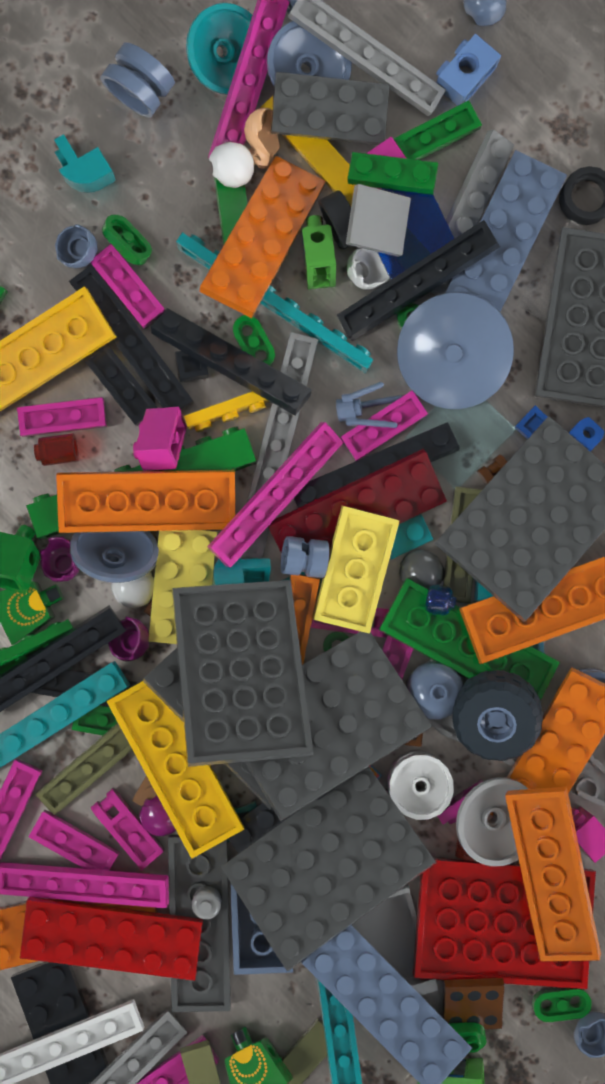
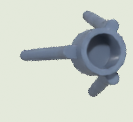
(349, 407)

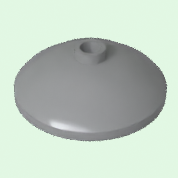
(486, 840)

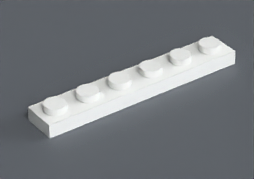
(70, 1042)

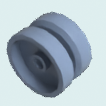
(137, 79)

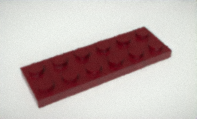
(392, 492)

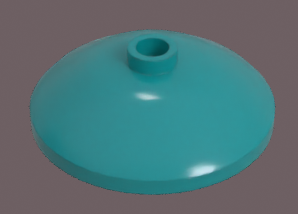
(214, 27)

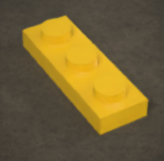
(226, 410)

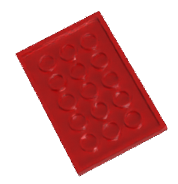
(480, 927)

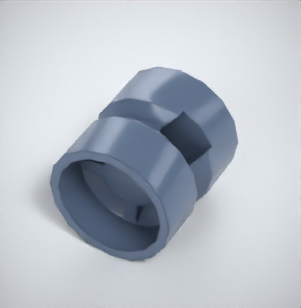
(304, 557)

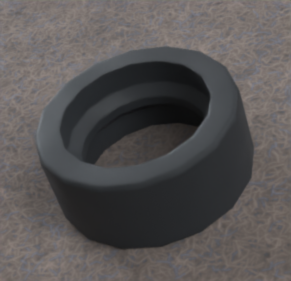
(569, 208)
(336, 213)

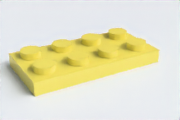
(180, 563)
(355, 569)

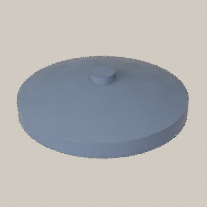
(455, 350)

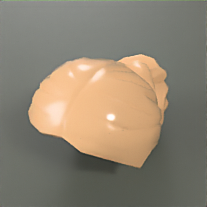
(259, 136)

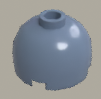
(435, 689)

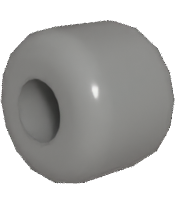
(206, 902)

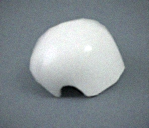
(232, 164)
(366, 269)
(134, 593)

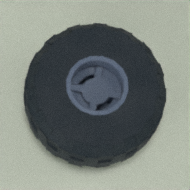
(497, 715)

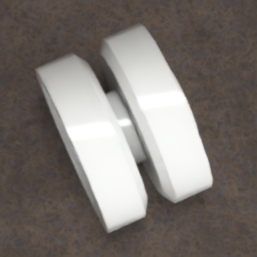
(437, 783)

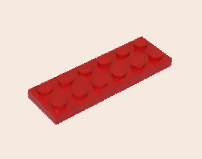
(111, 938)

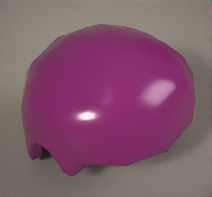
(57, 560)
(132, 643)
(155, 819)

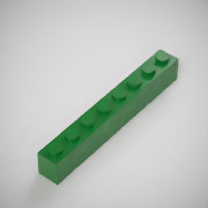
(223, 453)

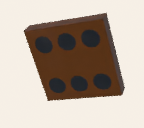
(474, 1001)

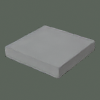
(378, 220)

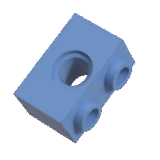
(479, 58)

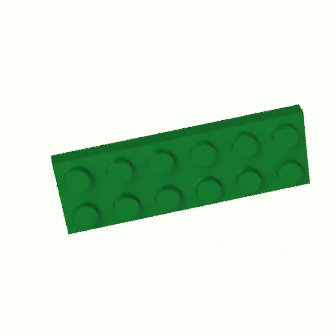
(449, 643)

